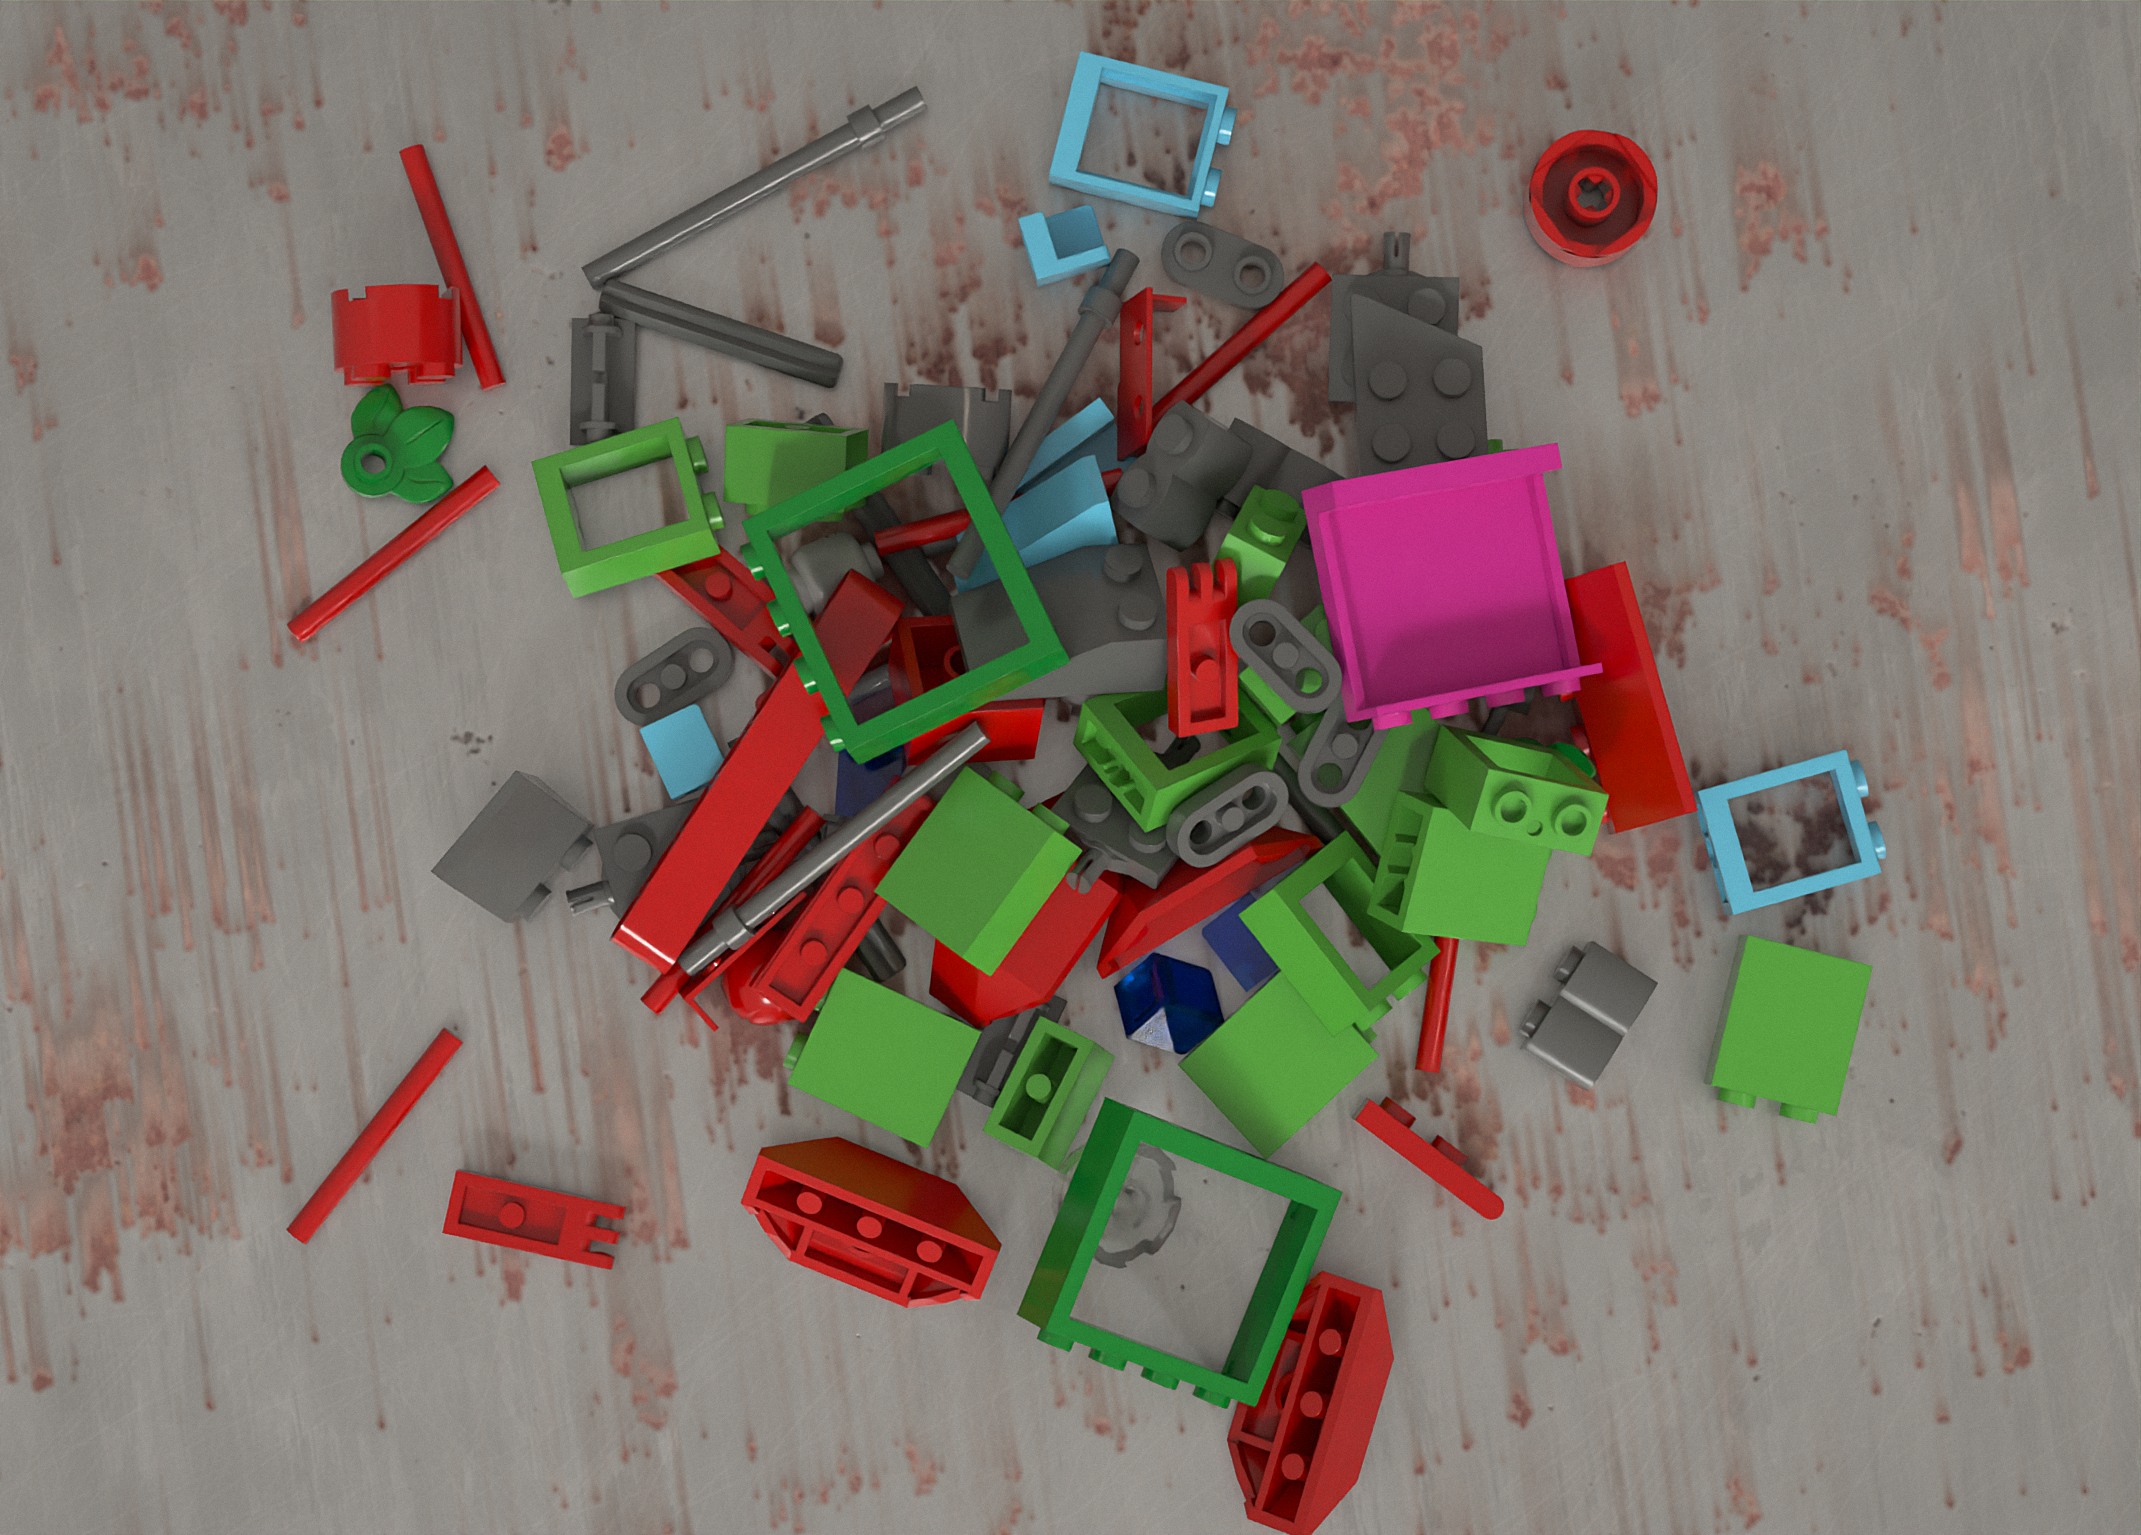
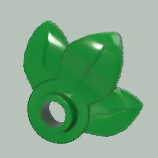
(406, 443)

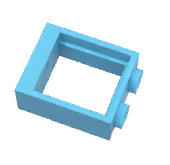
(1217, 128)
(1725, 850)

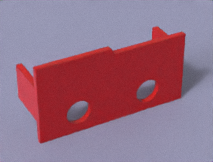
(1136, 370)
(725, 959)

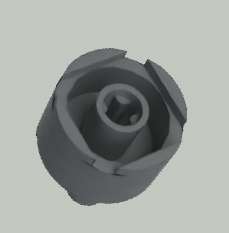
(981, 422)

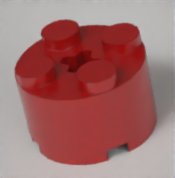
(1595, 161)
(397, 333)

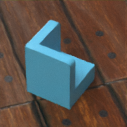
(1063, 244)
(683, 751)

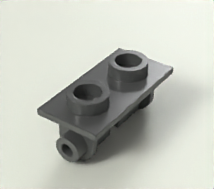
(602, 378)
(1000, 1049)

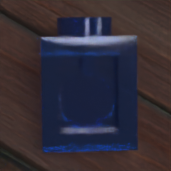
(864, 782)

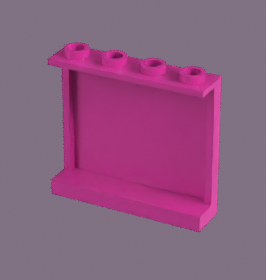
(1444, 586)

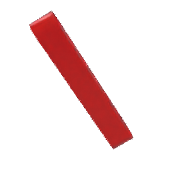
(752, 779)

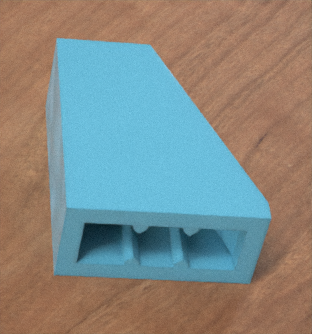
(1053, 520)

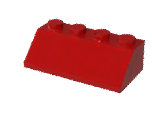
(1623, 709)

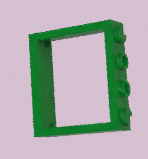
(944, 702)
(1085, 1217)

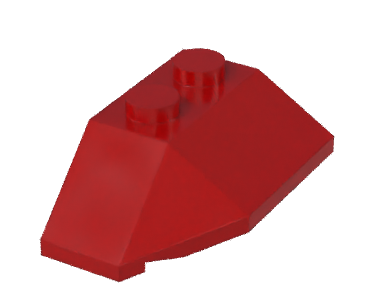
(1192, 893)
(1037, 959)
(871, 1222)
(1316, 1409)

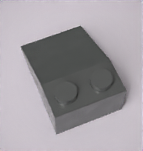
(1103, 610)
(516, 848)

